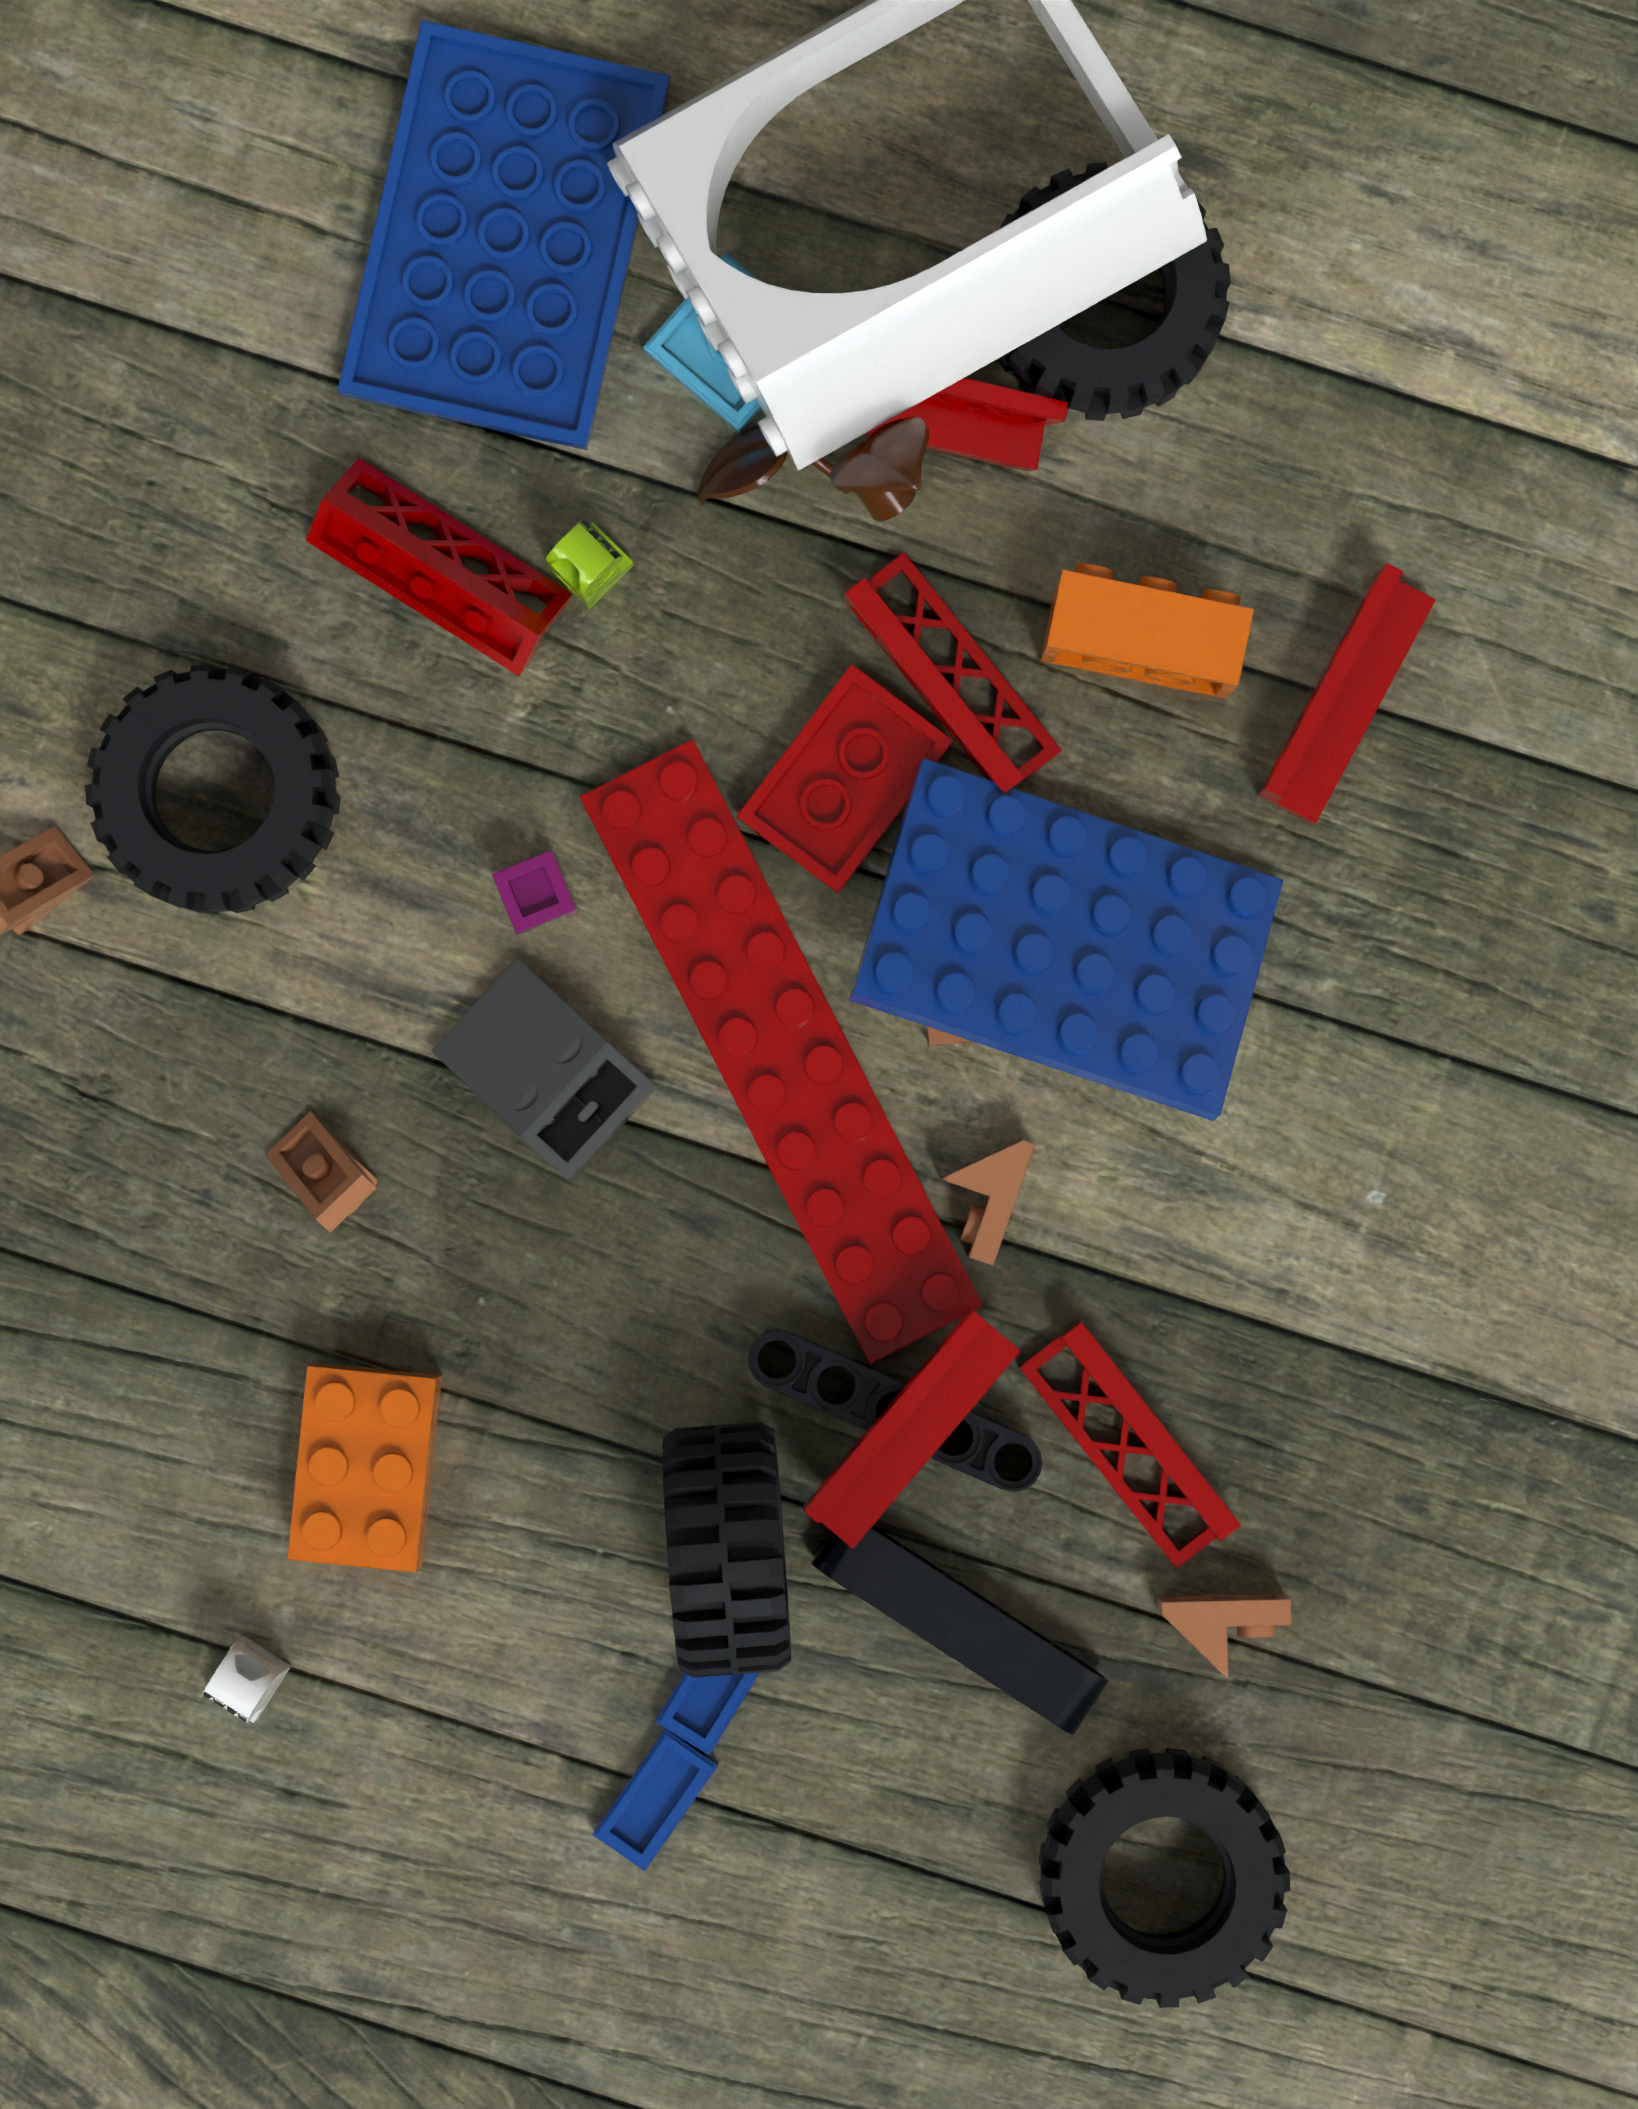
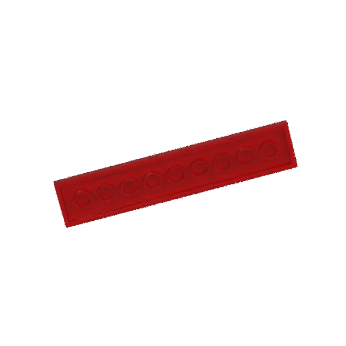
(781, 1051)

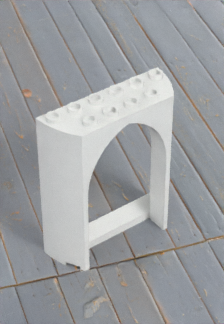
(856, 359)

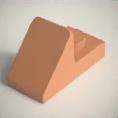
(38, 879)
(322, 1171)
(999, 1179)
(1206, 1618)

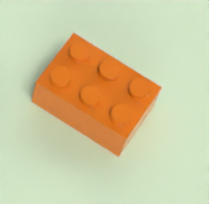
(1147, 631)
(364, 1467)

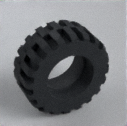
(1138, 374)
(129, 768)
(726, 1549)
(1182, 1961)

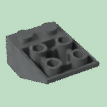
(544, 1070)

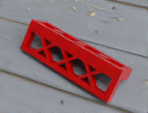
(987, 422)
(430, 572)
(934, 688)
(1347, 696)
(911, 1428)
(1147, 1428)

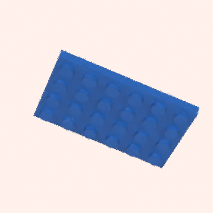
(500, 237)
(1067, 940)

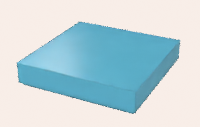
(689, 358)

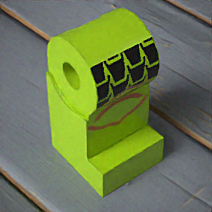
(588, 562)

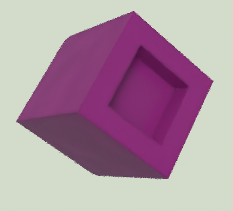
(535, 892)

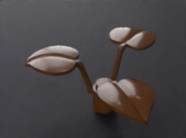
(879, 471)

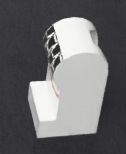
(246, 1680)

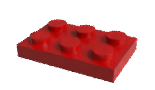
(843, 779)

